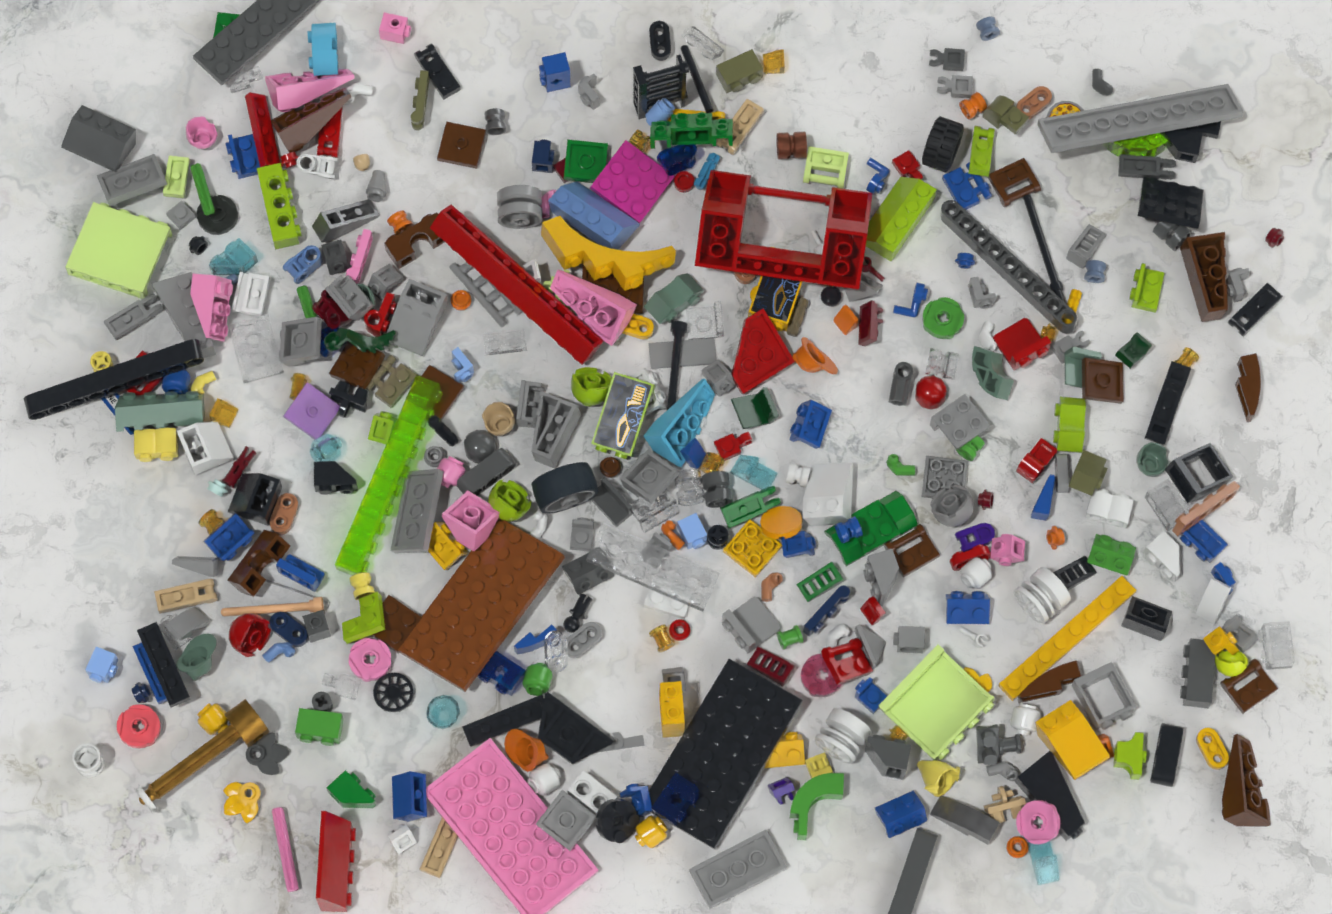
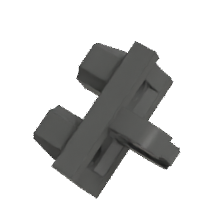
(990, 739)

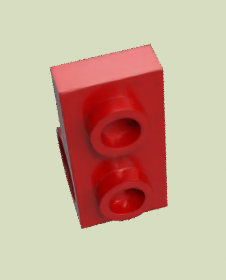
(387, 308)
(1036, 460)

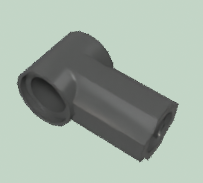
(900, 385)

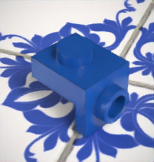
(1224, 575)

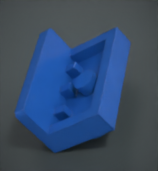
(229, 538)
(1204, 541)
(967, 608)
(901, 814)

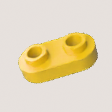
(636, 323)
(1212, 749)

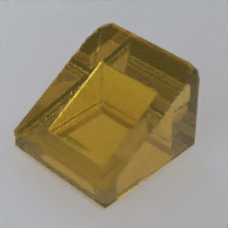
(774, 62)
(223, 413)

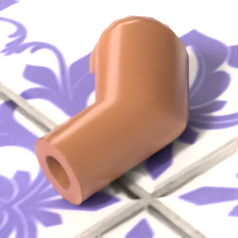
(769, 584)

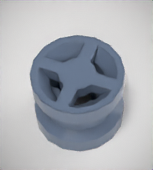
(988, 28)
(1095, 271)

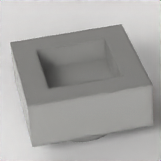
(181, 215)

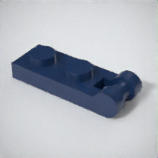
(828, 610)

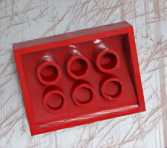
(334, 863)

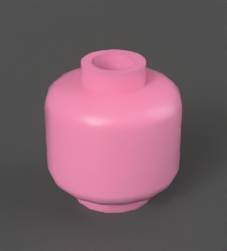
(452, 469)

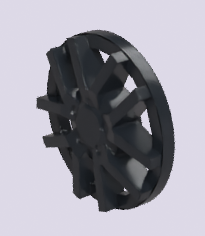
(393, 692)

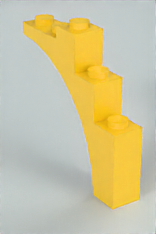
(601, 261)

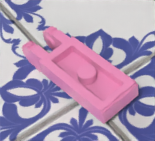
(359, 259)

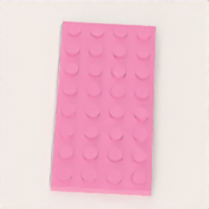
(497, 821)

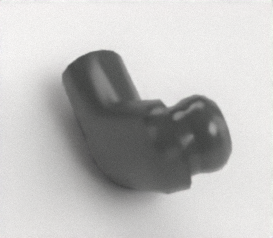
(1099, 84)

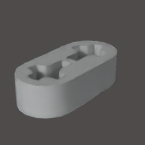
(1061, 473)

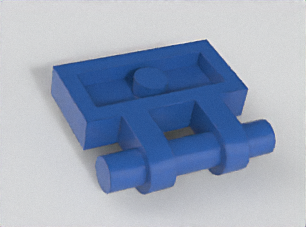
(961, 189)

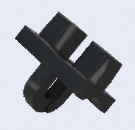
(340, 395)

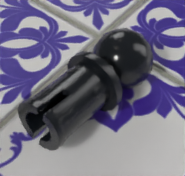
(572, 622)

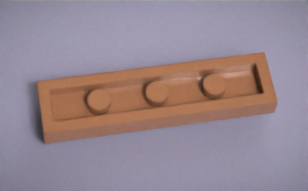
(1208, 506)

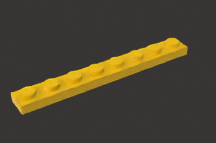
(1067, 637)

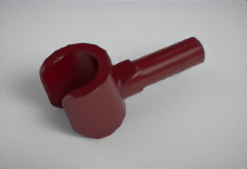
(868, 268)

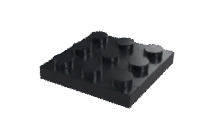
(1170, 202)

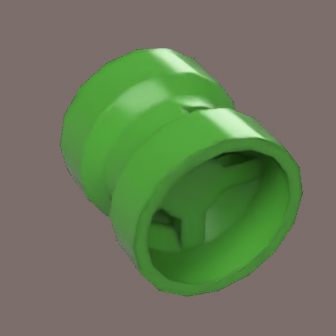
(969, 450)

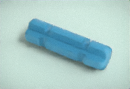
(701, 182)

